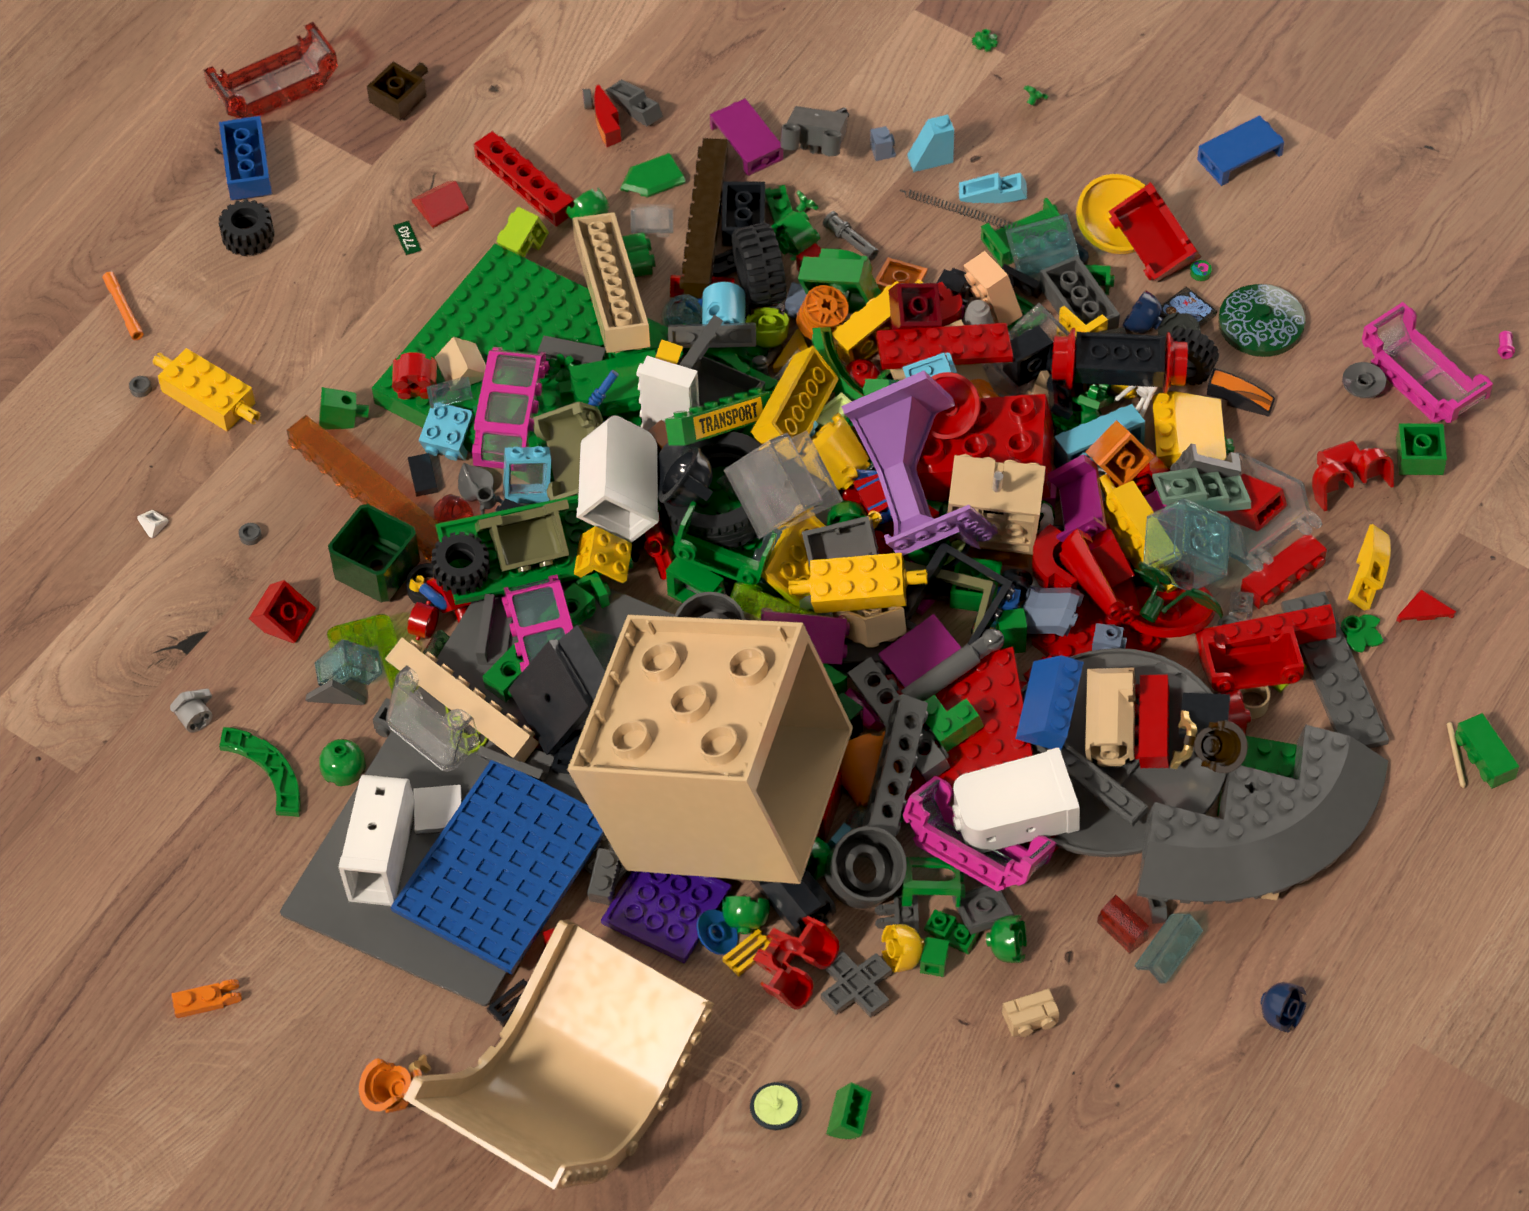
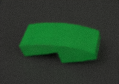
(946, 927)

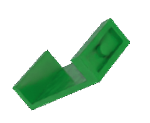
(997, 240)

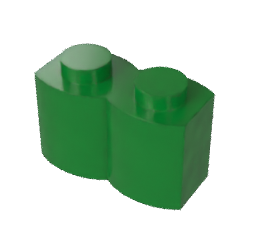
(638, 253)

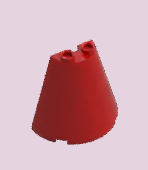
(1117, 602)

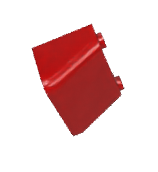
(1154, 233)
(1252, 665)

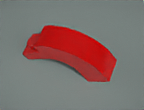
(1044, 568)

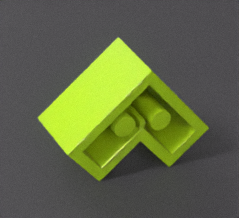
(522, 232)

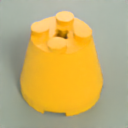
(839, 448)

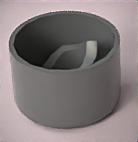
(712, 606)
(885, 854)

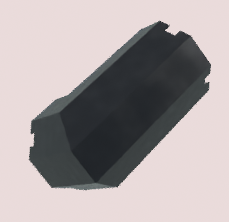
(798, 901)

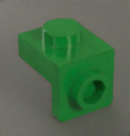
(1102, 276)
(600, 590)

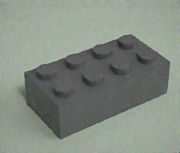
(1075, 288)

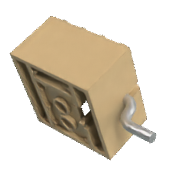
(1004, 495)

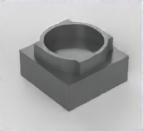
(841, 540)

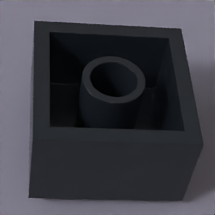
(1029, 355)

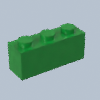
(1486, 751)

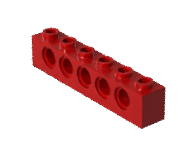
(523, 177)

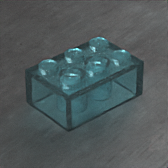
(1042, 244)

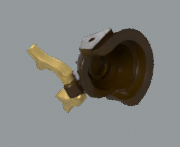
(1219, 746)

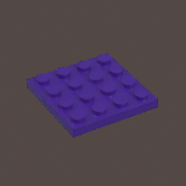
(664, 910)

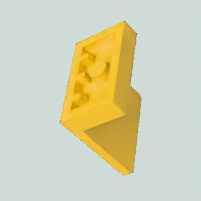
(603, 553)

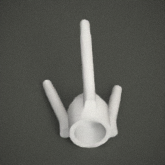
(1146, 394)

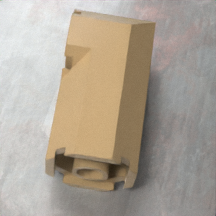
(1110, 715)

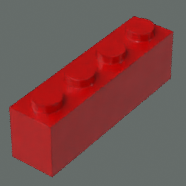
(1288, 567)
(1153, 721)

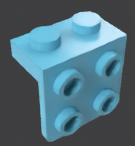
(446, 431)

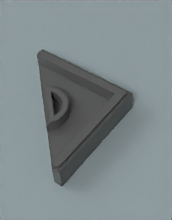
(335, 693)

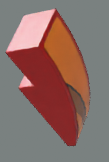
(606, 118)

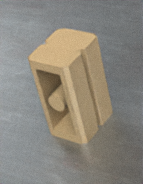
(1030, 1013)

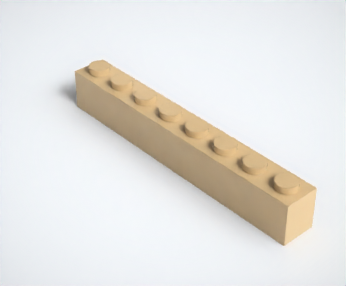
(456, 695)

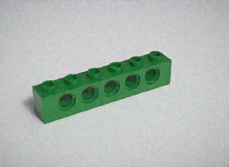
(496, 677)

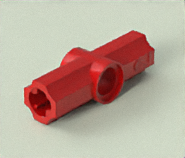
(661, 554)

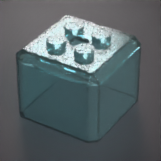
(1188, 544)

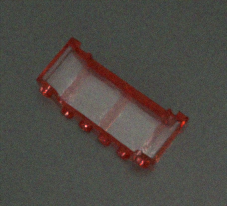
(276, 78)

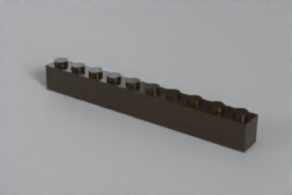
(705, 217)

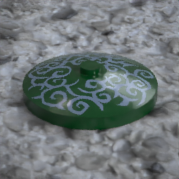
(1261, 320)

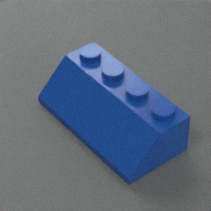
(1049, 701)

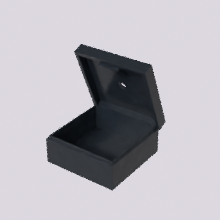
(571, 675)

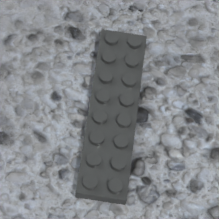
(1339, 681)

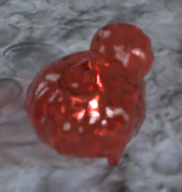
(451, 508)

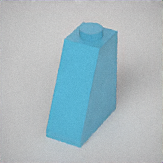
(933, 145)

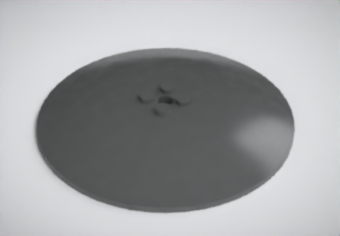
(1187, 788)

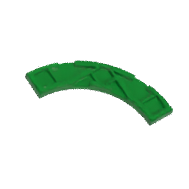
(272, 762)

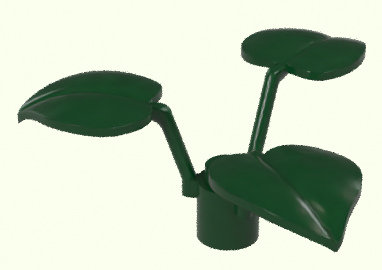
(1151, 578)

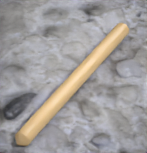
(1456, 754)

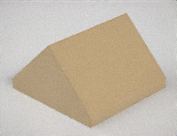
(461, 359)

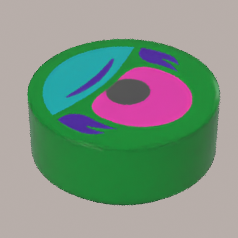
(1200, 270)

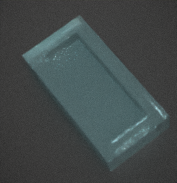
(449, 392)

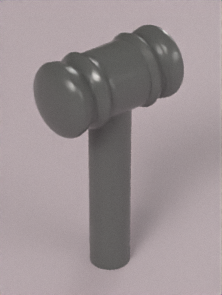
(762, 363)

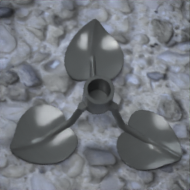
(478, 484)

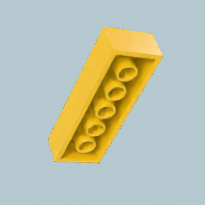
(797, 397)

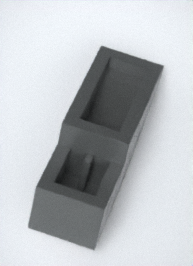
(635, 102)

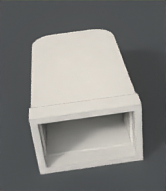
(619, 479)
(1015, 802)
(377, 839)

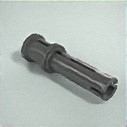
(844, 231)

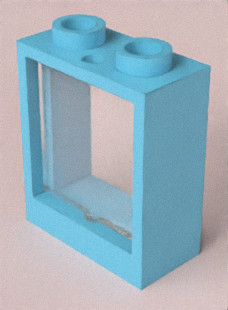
(526, 474)

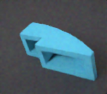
(993, 189)

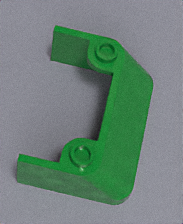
(718, 558)

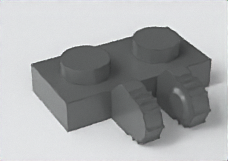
(902, 914)

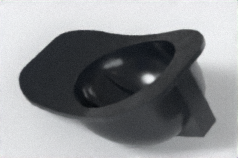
(683, 475)

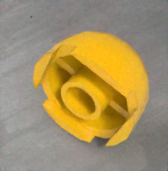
(902, 947)

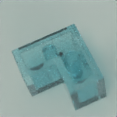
(348, 662)

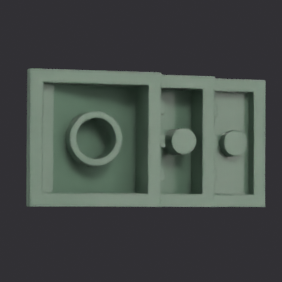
(1203, 489)

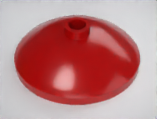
(966, 410)

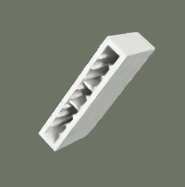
(665, 390)

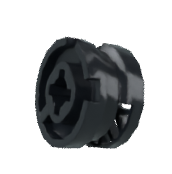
(1020, 581)

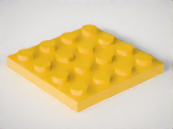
(790, 560)

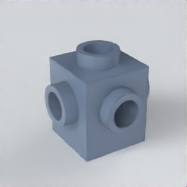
(1108, 637)

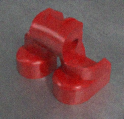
(1340, 459)
(815, 945)

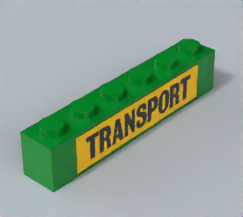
(716, 417)

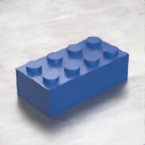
(245, 158)

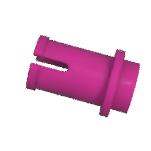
(1506, 348)

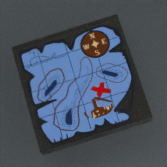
(1189, 302)

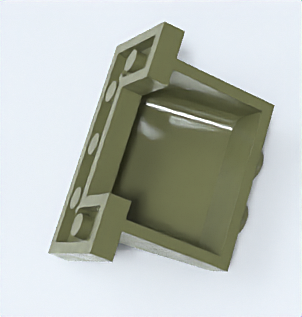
(527, 537)

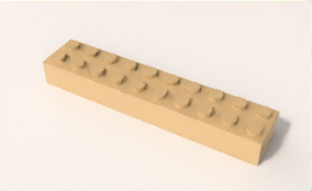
(611, 283)

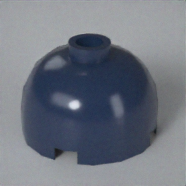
(1144, 314)
(1283, 1005)

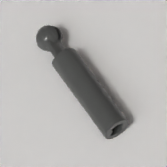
(954, 666)

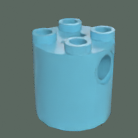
(725, 301)

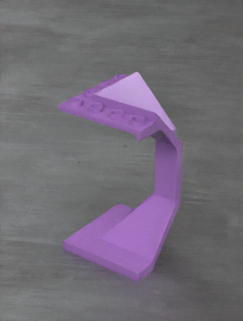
(894, 432)

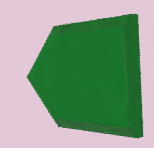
(653, 176)

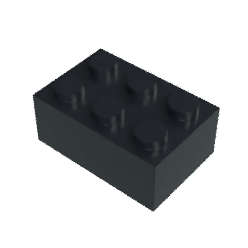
(741, 206)

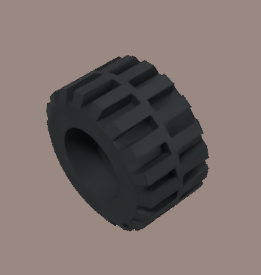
(246, 215)
(1201, 354)
(460, 578)

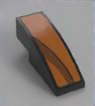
(1239, 393)

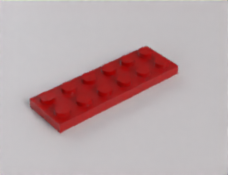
(965, 343)

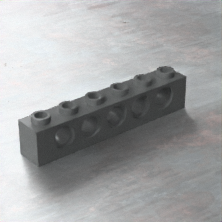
(863, 678)
(885, 775)

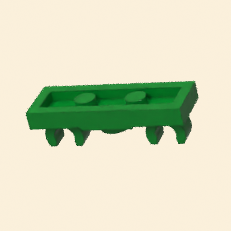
(1097, 396)

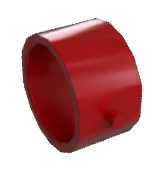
(423, 620)

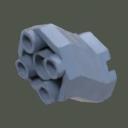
(1051, 610)

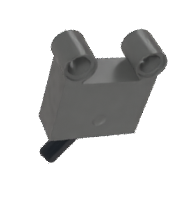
(815, 129)

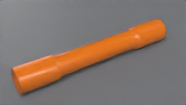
(130, 321)

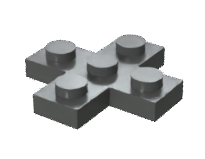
(857, 984)

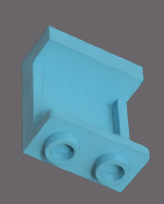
(932, 365)

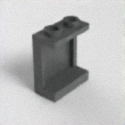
(1204, 464)

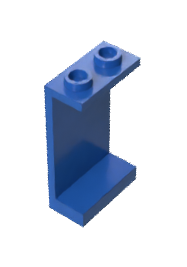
(1238, 148)

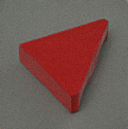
(1425, 608)

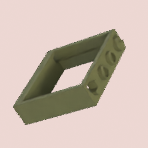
(986, 586)

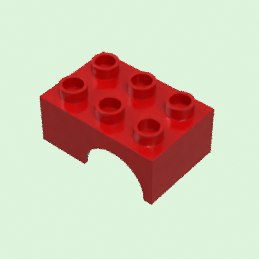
(1006, 429)

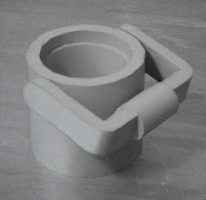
(192, 709)

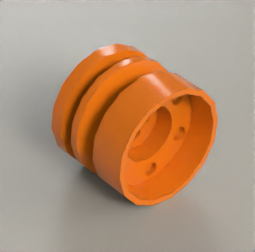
(821, 308)

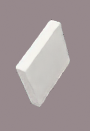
(435, 807)

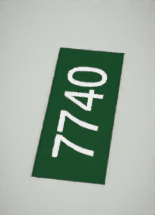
(407, 237)

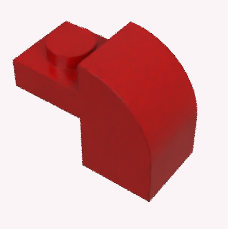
(950, 305)

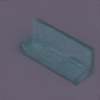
(1170, 946)

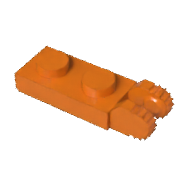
(205, 998)

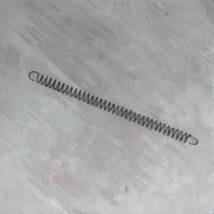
(960, 209)

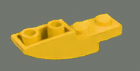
(1373, 567)

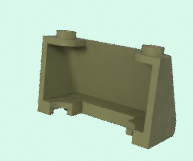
(563, 432)

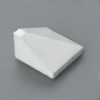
(152, 522)

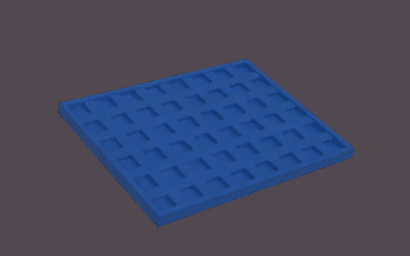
(501, 866)

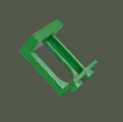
(916, 887)

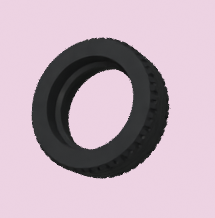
(725, 529)

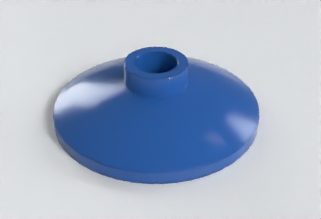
(716, 933)

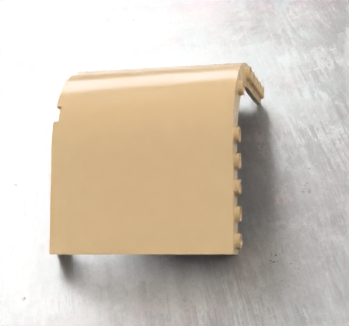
(575, 1064)

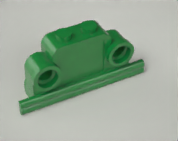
(623, 393)

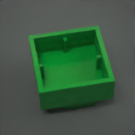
(843, 271)

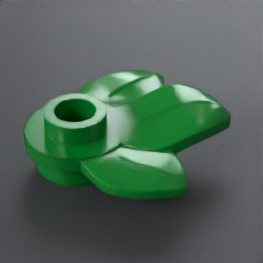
(1363, 633)

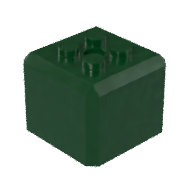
(373, 540)

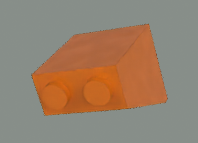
(1119, 454)

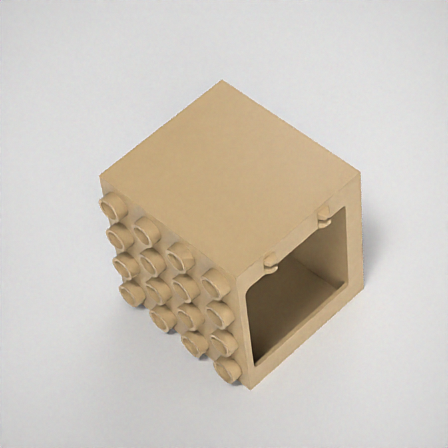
(712, 748)

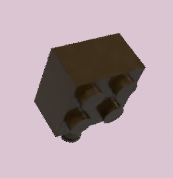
(398, 89)

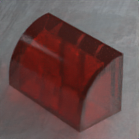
(1123, 924)

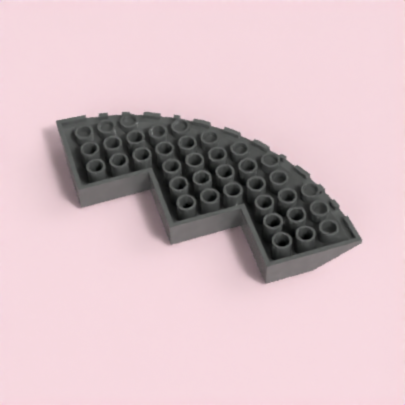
(1268, 825)

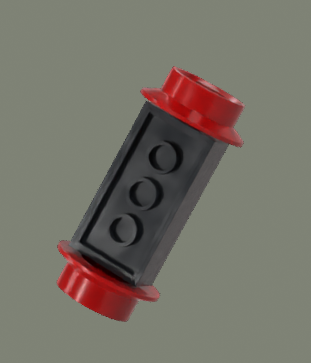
(1120, 359)

